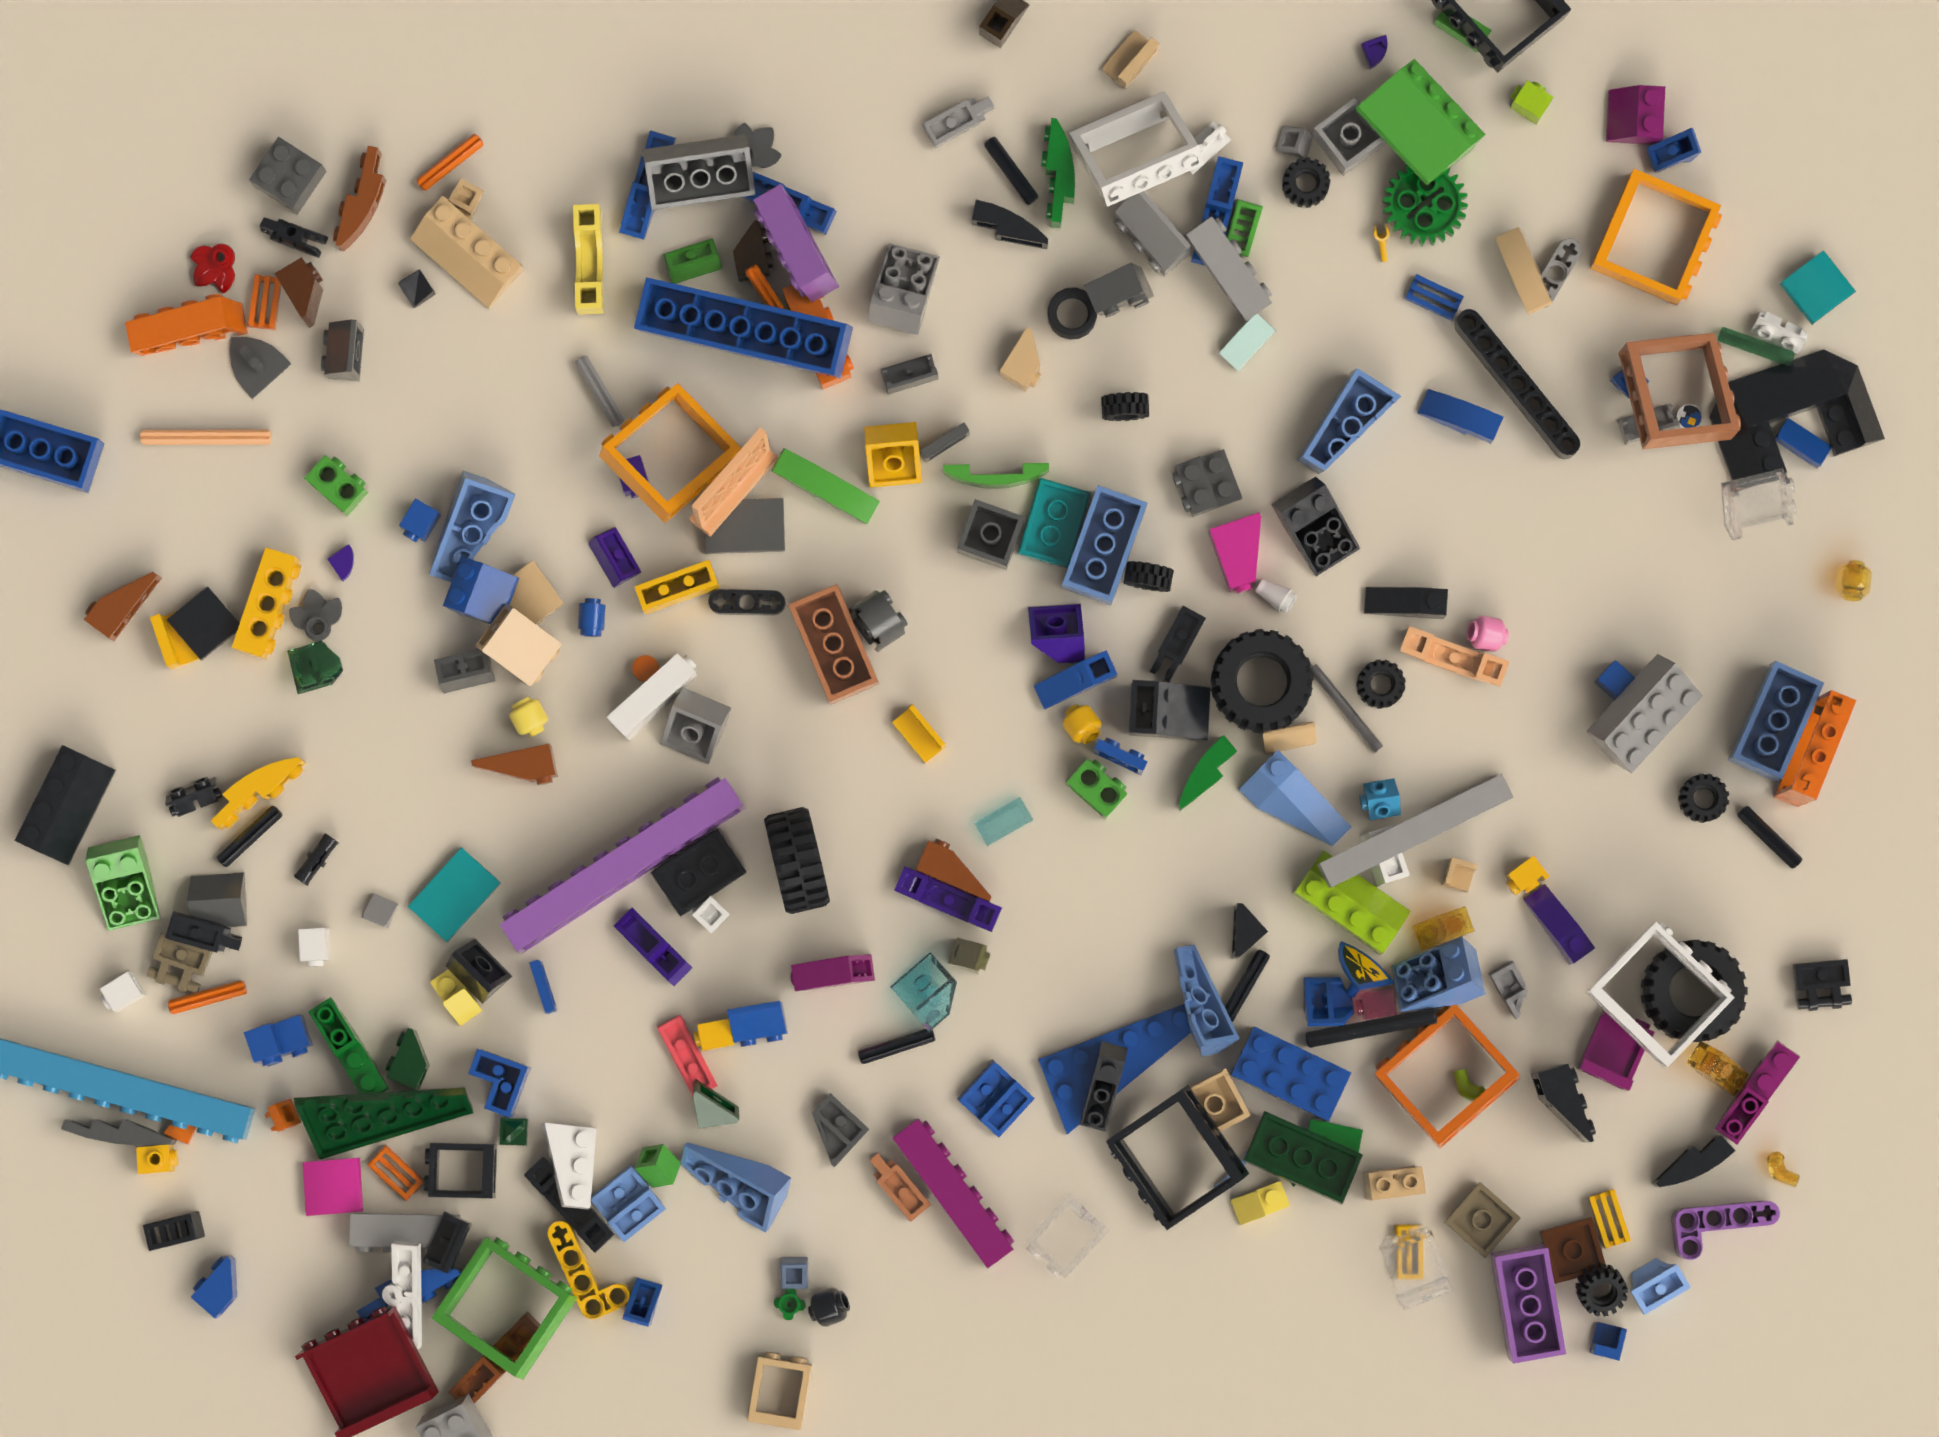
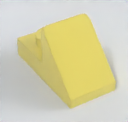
(456, 997)
(1260, 1202)

